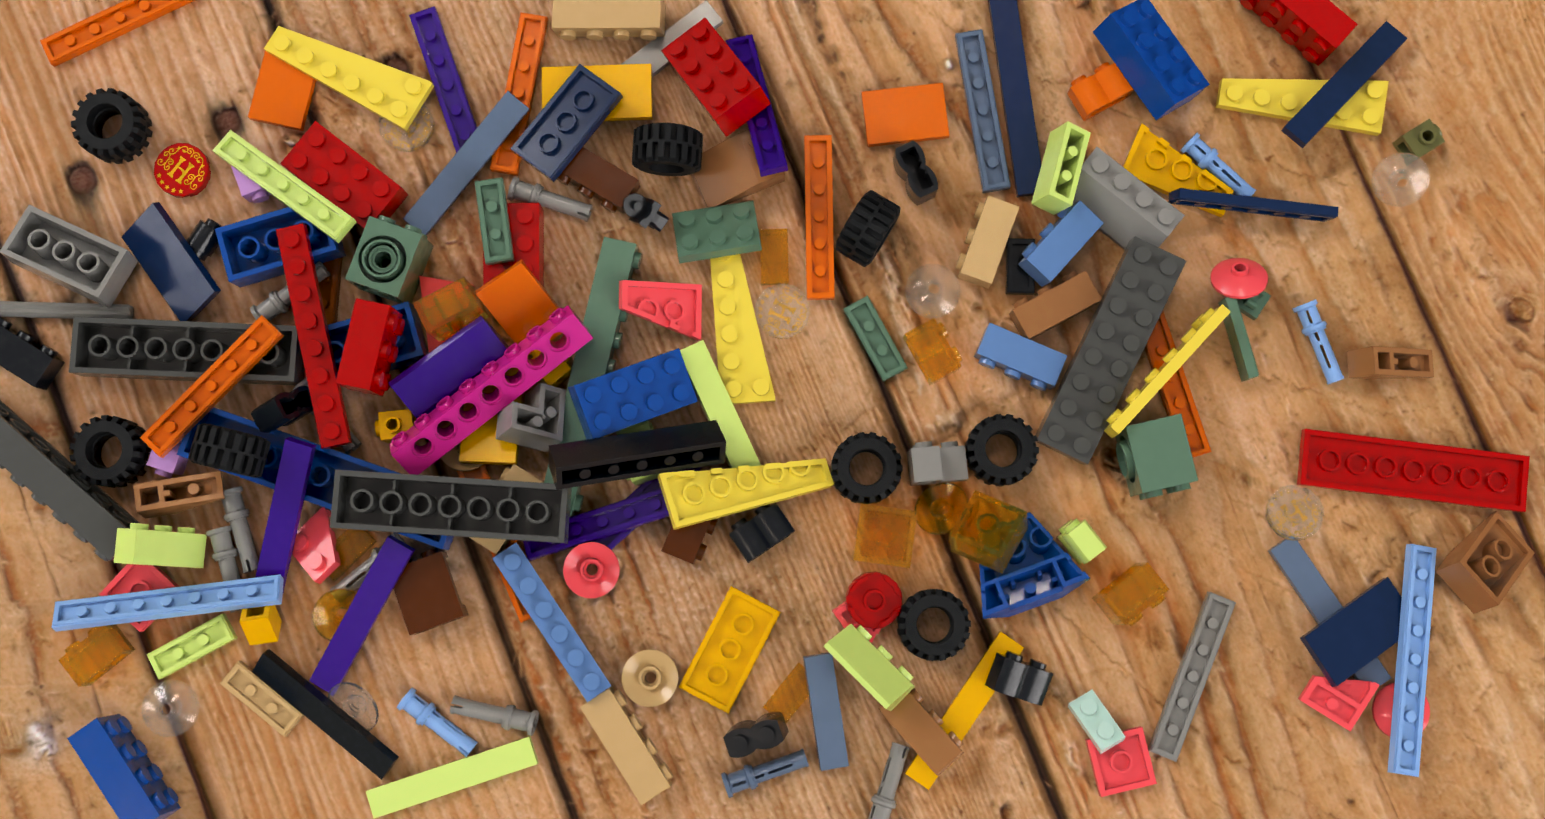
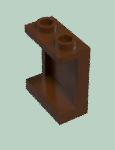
(428, 593)

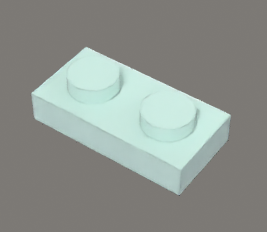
(1096, 721)

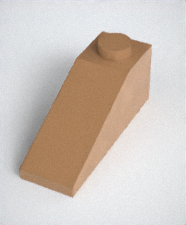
(1389, 363)
(178, 494)

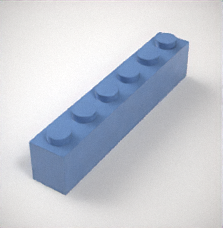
(551, 622)

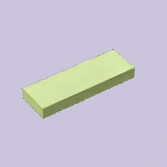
(192, 646)

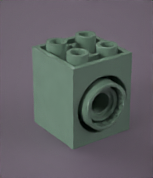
(384, 244)
(1156, 457)

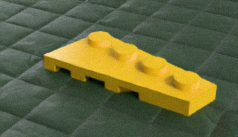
(1167, 169)

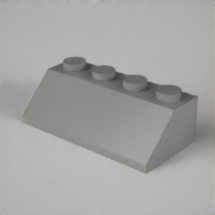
(1124, 202)

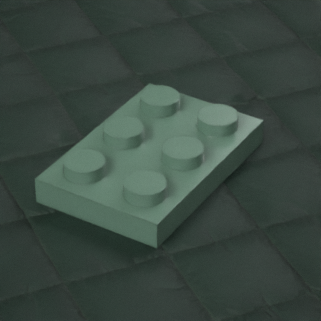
(716, 232)

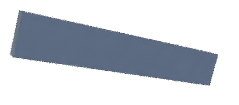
(982, 111)
(466, 163)
(1317, 596)

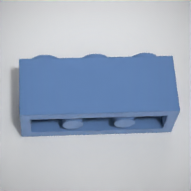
(1059, 243)
(1020, 357)

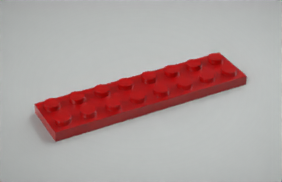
(1413, 470)

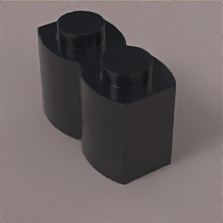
(912, 168)
(283, 409)
(761, 532)
(1019, 678)
(762, 734)

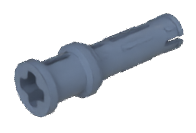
(751, 776)

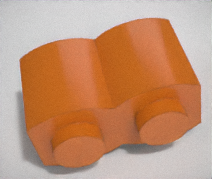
(1099, 90)

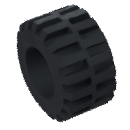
(94, 114)
(667, 149)
(867, 228)
(1018, 433)
(89, 447)
(229, 450)
(883, 450)
(958, 624)

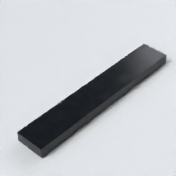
(325, 714)

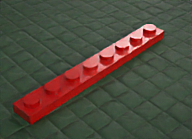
(313, 336)

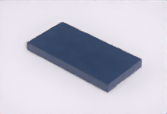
(566, 122)
(171, 263)
(1356, 632)

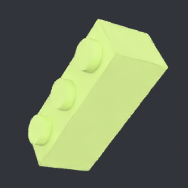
(1061, 168)
(160, 546)

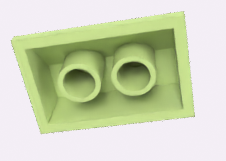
(870, 666)

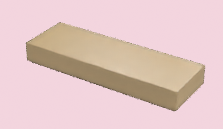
(261, 699)

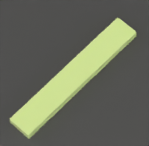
(284, 186)
(718, 404)
(451, 777)

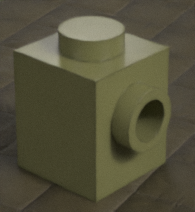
(1420, 139)

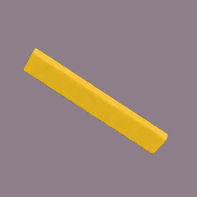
(966, 704)

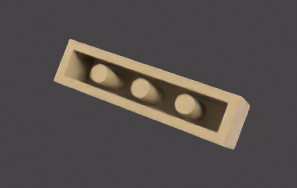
(609, 19)
(626, 745)

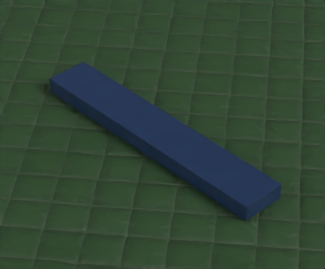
(1344, 84)
(1252, 205)

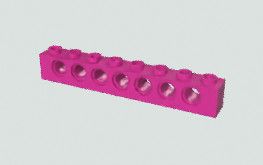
(508, 388)

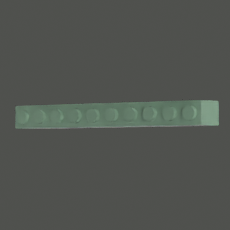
(603, 321)

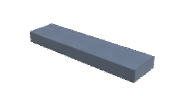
(825, 711)

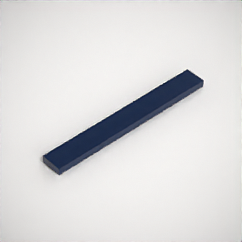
(1015, 95)

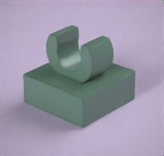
(1253, 306)

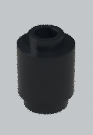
(204, 238)

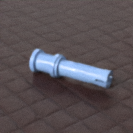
(1208, 159)
(1309, 329)
(426, 714)

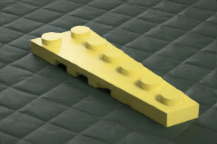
(371, 84)
(1288, 96)
(738, 338)
(1173, 360)
(719, 492)

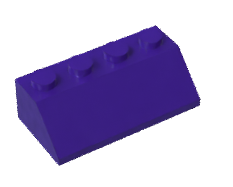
(448, 366)

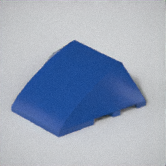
(1033, 576)

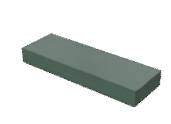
(494, 221)
(875, 338)
(1239, 340)

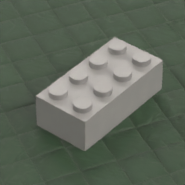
(69, 256)

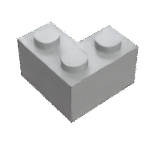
(535, 422)
(937, 465)

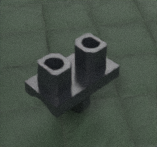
(644, 211)

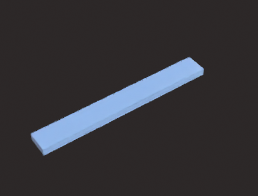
(168, 603)
(1412, 660)

